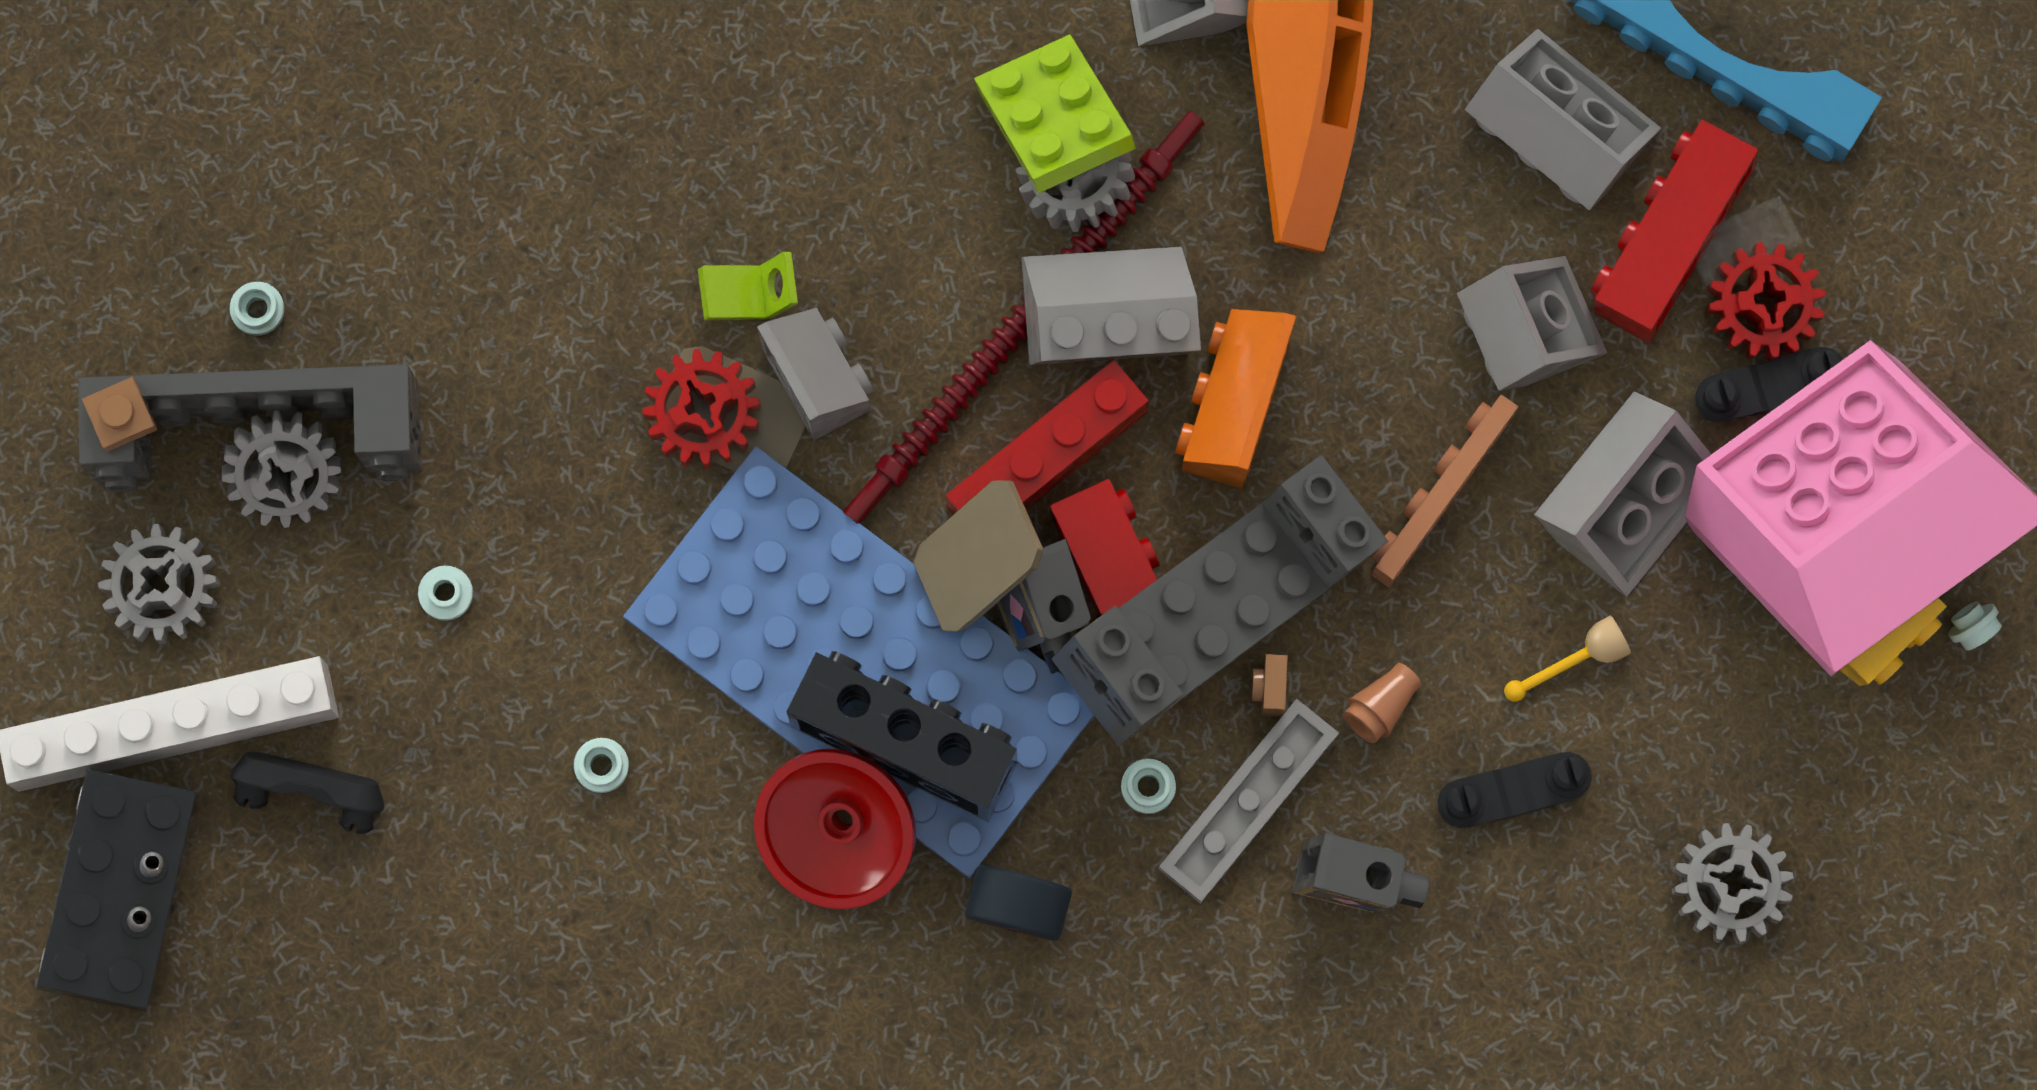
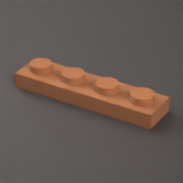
(1455, 470)

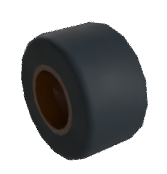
(1018, 902)

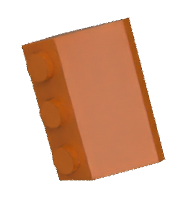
(1235, 395)

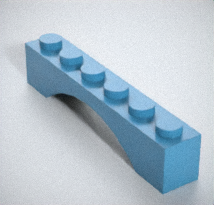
(1816, 106)

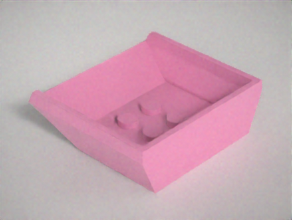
(1856, 505)

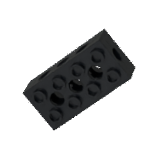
(838, 681)

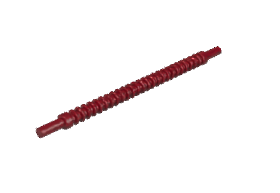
(893, 469)

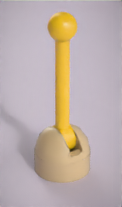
(1602, 643)

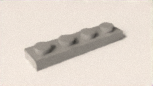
(1248, 801)

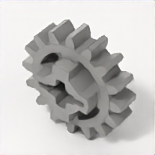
(1086, 198)
(270, 487)
(174, 568)
(1726, 907)

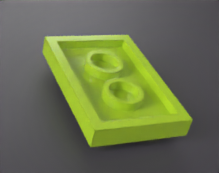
(1054, 113)

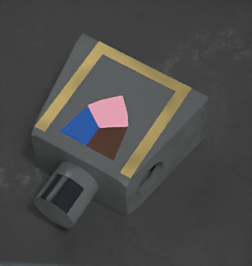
(1046, 605)
(1336, 870)

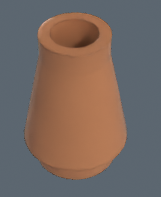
(1379, 706)

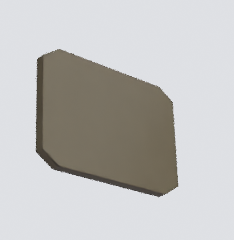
(778, 419)
(978, 556)

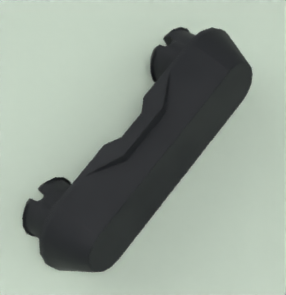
(1763, 385)
(262, 772)
(1514, 790)

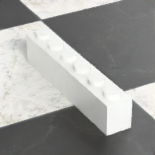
(167, 724)

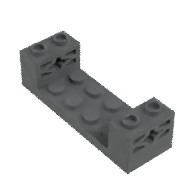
(381, 396)
(1219, 601)

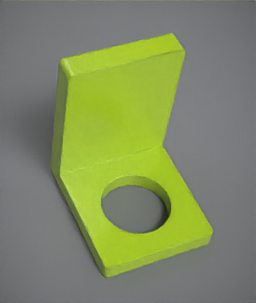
(747, 290)

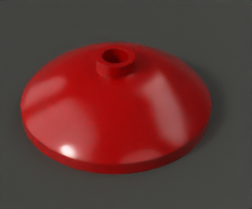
(815, 851)

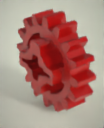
(1764, 277)
(682, 418)

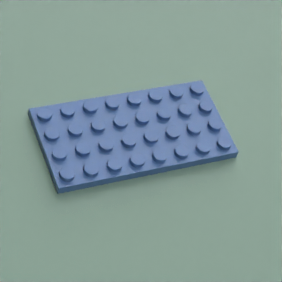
(790, 575)

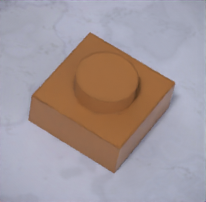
(119, 414)
(1270, 685)

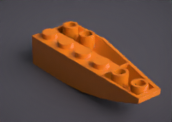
(1308, 100)

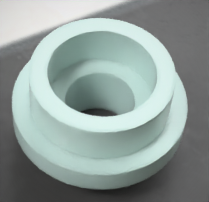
(257, 292)
(445, 609)
(1974, 625)
(594, 749)
(1156, 770)

